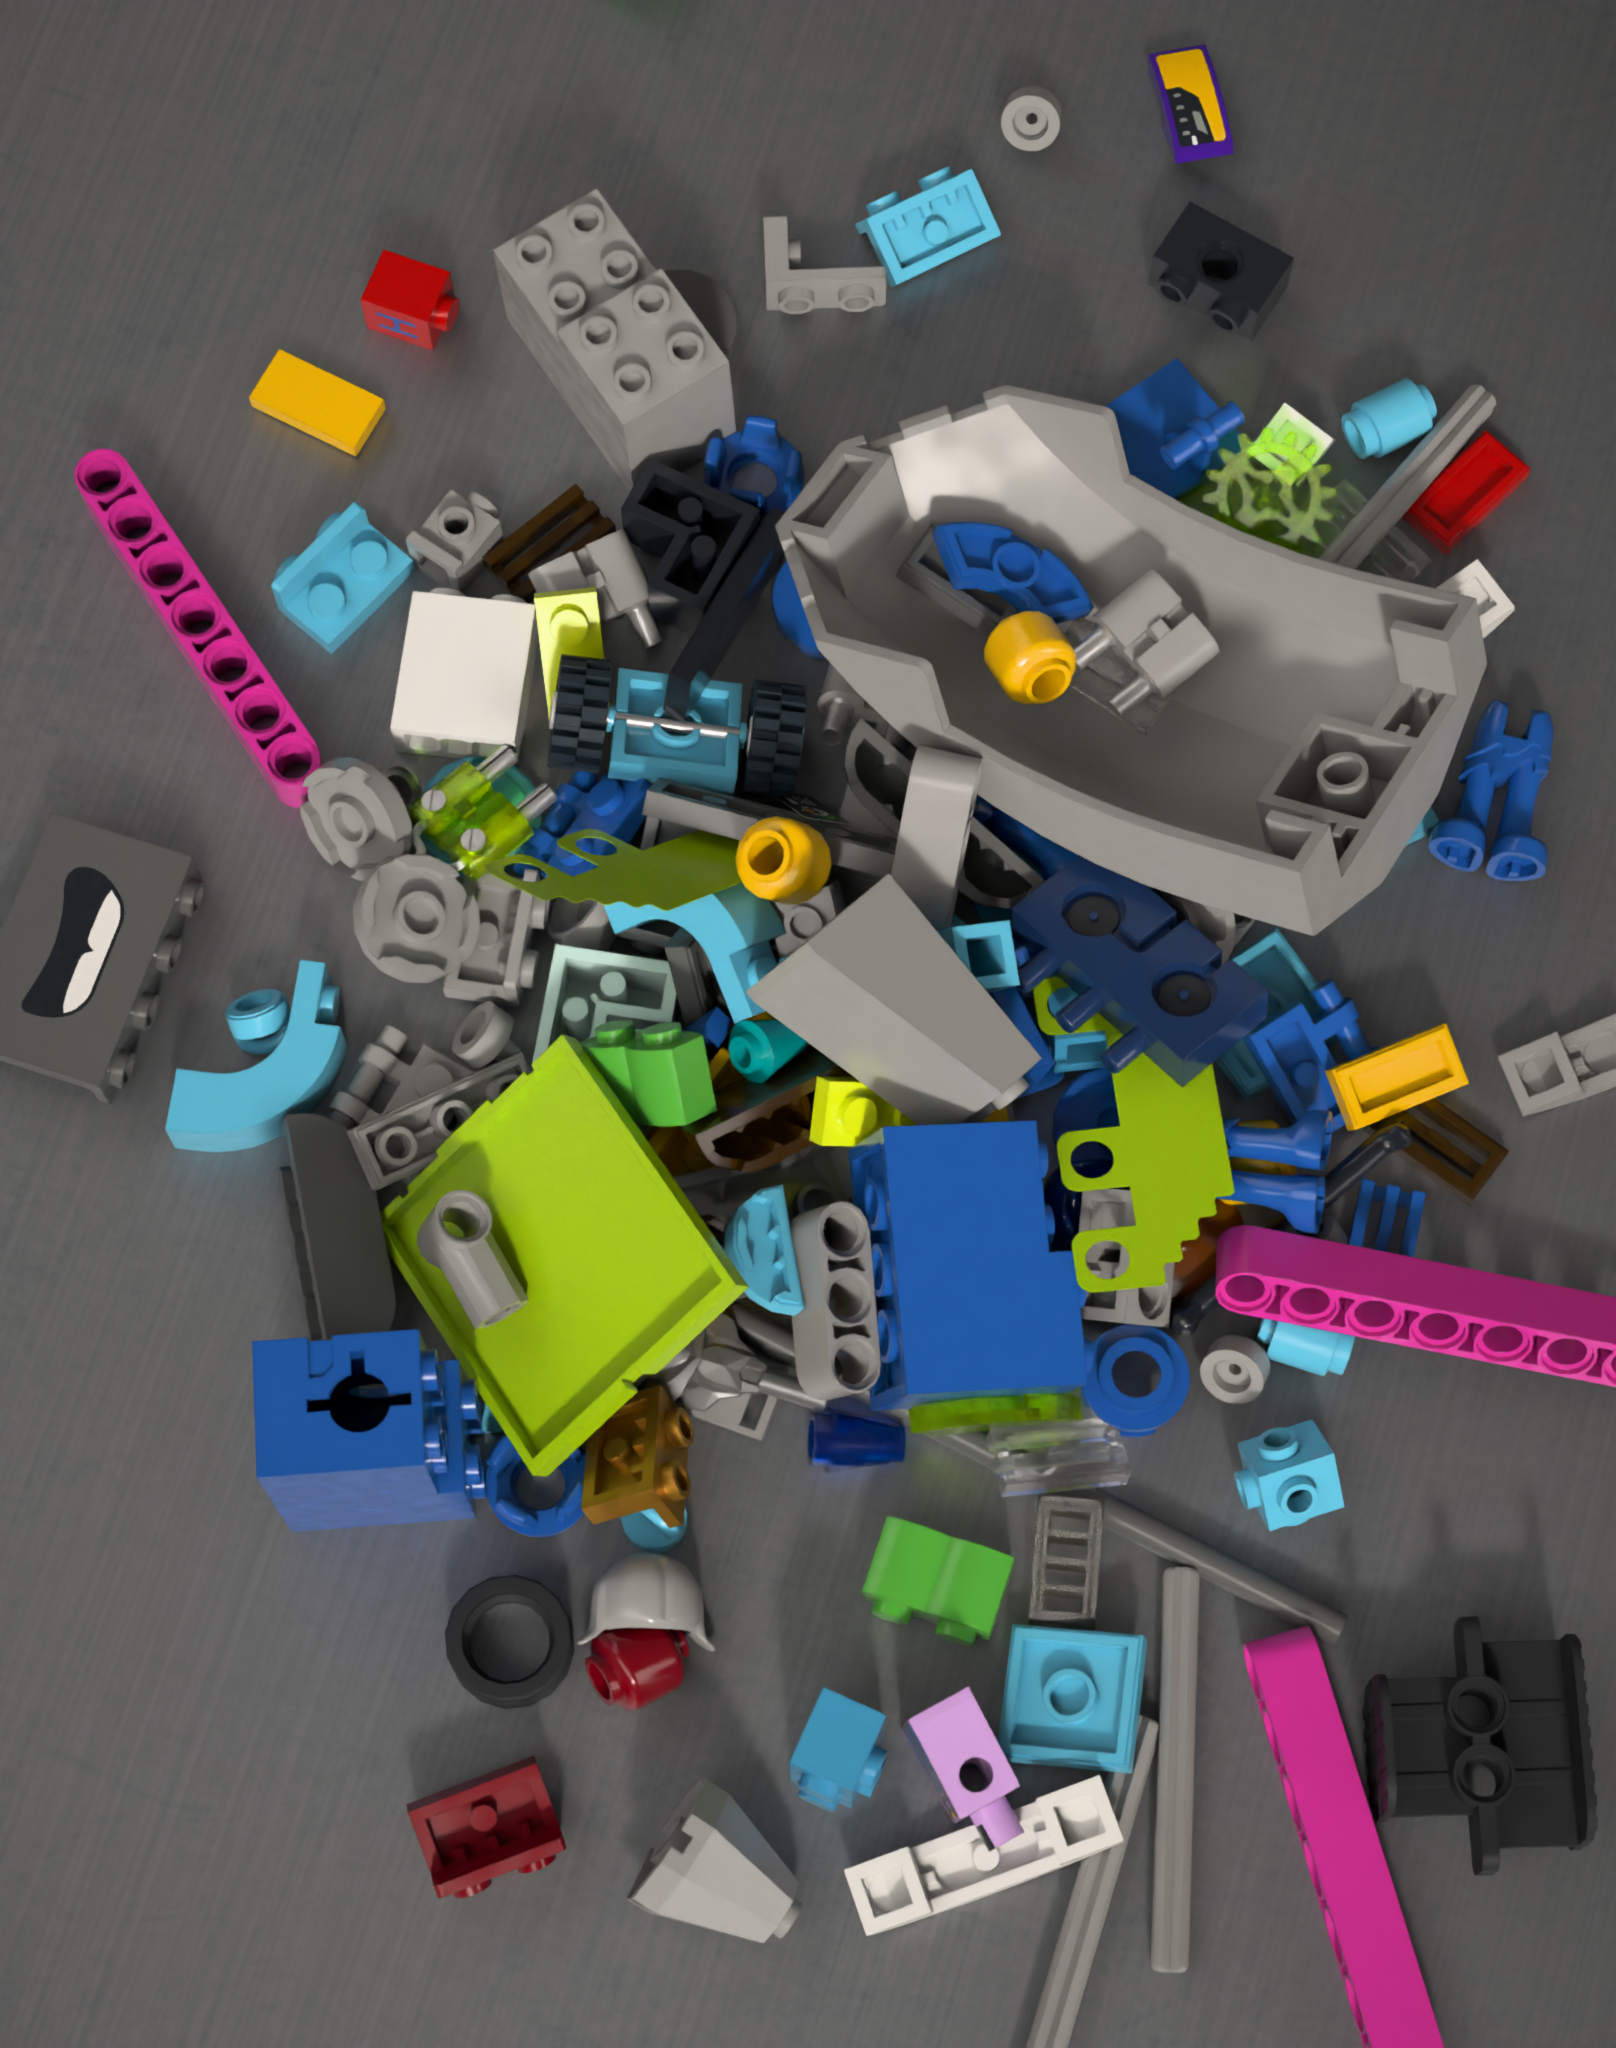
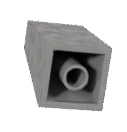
(900, 1012)

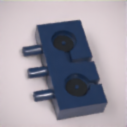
(1136, 970)

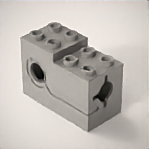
(616, 339)

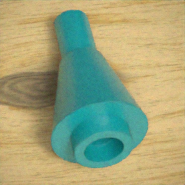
(763, 1048)

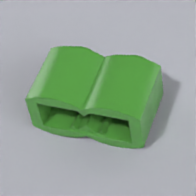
(654, 1071)
(937, 1580)

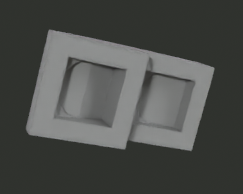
(1562, 1068)

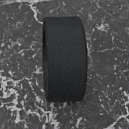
(483, 1598)

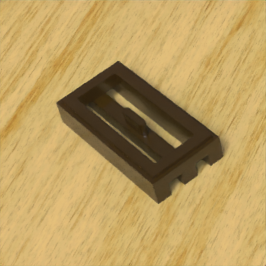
(535, 528)
(1437, 1170)

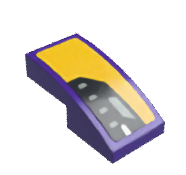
(1190, 104)

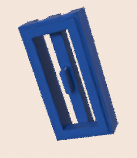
(1391, 1199)

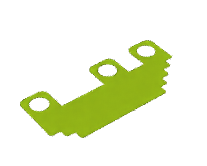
(636, 875)
(1165, 1150)

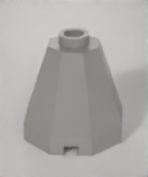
(716, 1871)

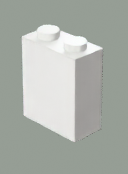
(464, 675)

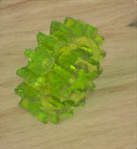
(1288, 473)

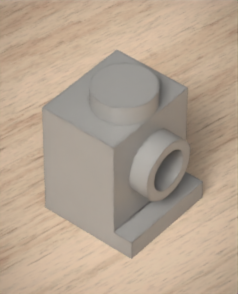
(450, 557)

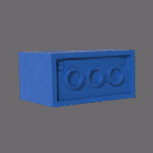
(966, 1265)
(365, 1454)

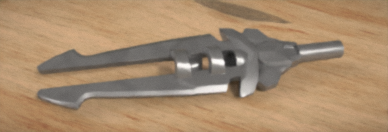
(723, 1367)

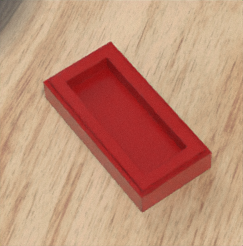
(1466, 492)

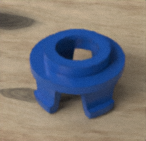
(756, 445)
(1135, 1415)
(501, 1490)

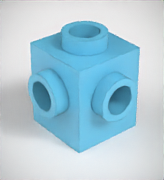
(1289, 1475)

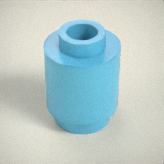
(1389, 419)
(1305, 1347)

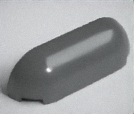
(880, 782)
(334, 1232)

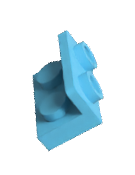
(930, 226)
(340, 578)

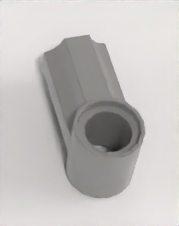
(471, 1263)

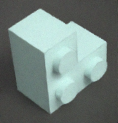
(601, 988)

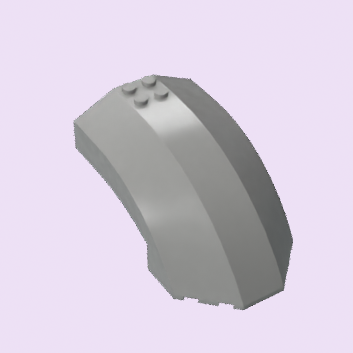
(1273, 769)

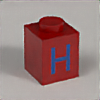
(409, 300)

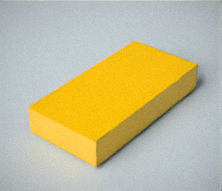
(317, 402)
(1396, 1077)

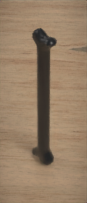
(1389, 1137)

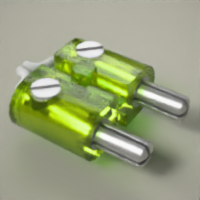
(472, 819)

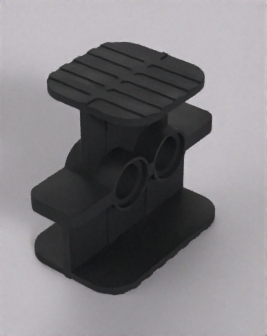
(1531, 1745)

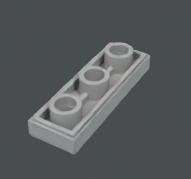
(410, 1135)

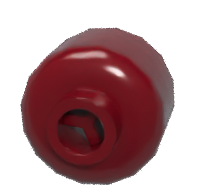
(636, 1665)

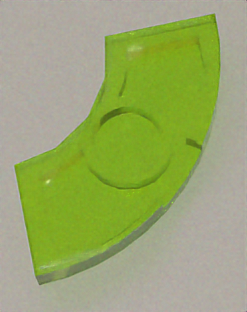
(997, 1412)

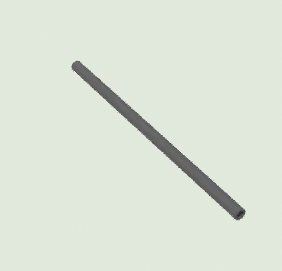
(1120, 1515)

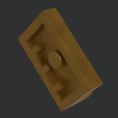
(639, 1461)

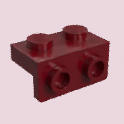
(487, 1829)

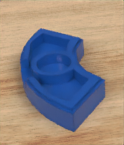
(1010, 567)

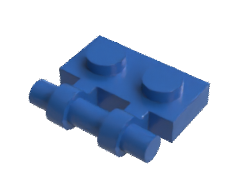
(606, 806)
(1294, 1054)

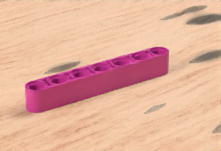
(190, 602)
(1417, 1303)
(1340, 1842)

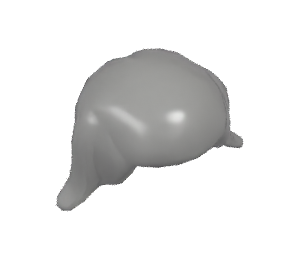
(647, 1593)

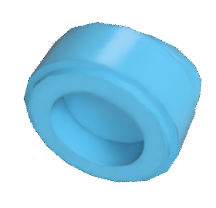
(258, 1016)
(650, 1532)

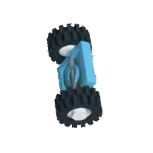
(656, 746)

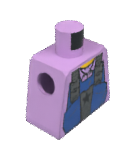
(959, 1735)

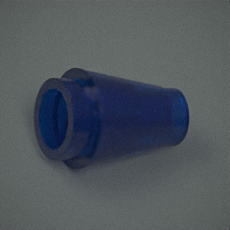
(853, 1441)

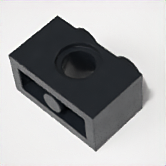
(1208, 244)

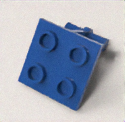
(1174, 430)

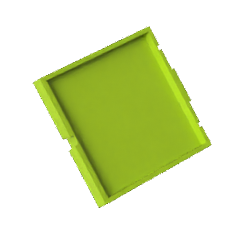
(596, 1239)

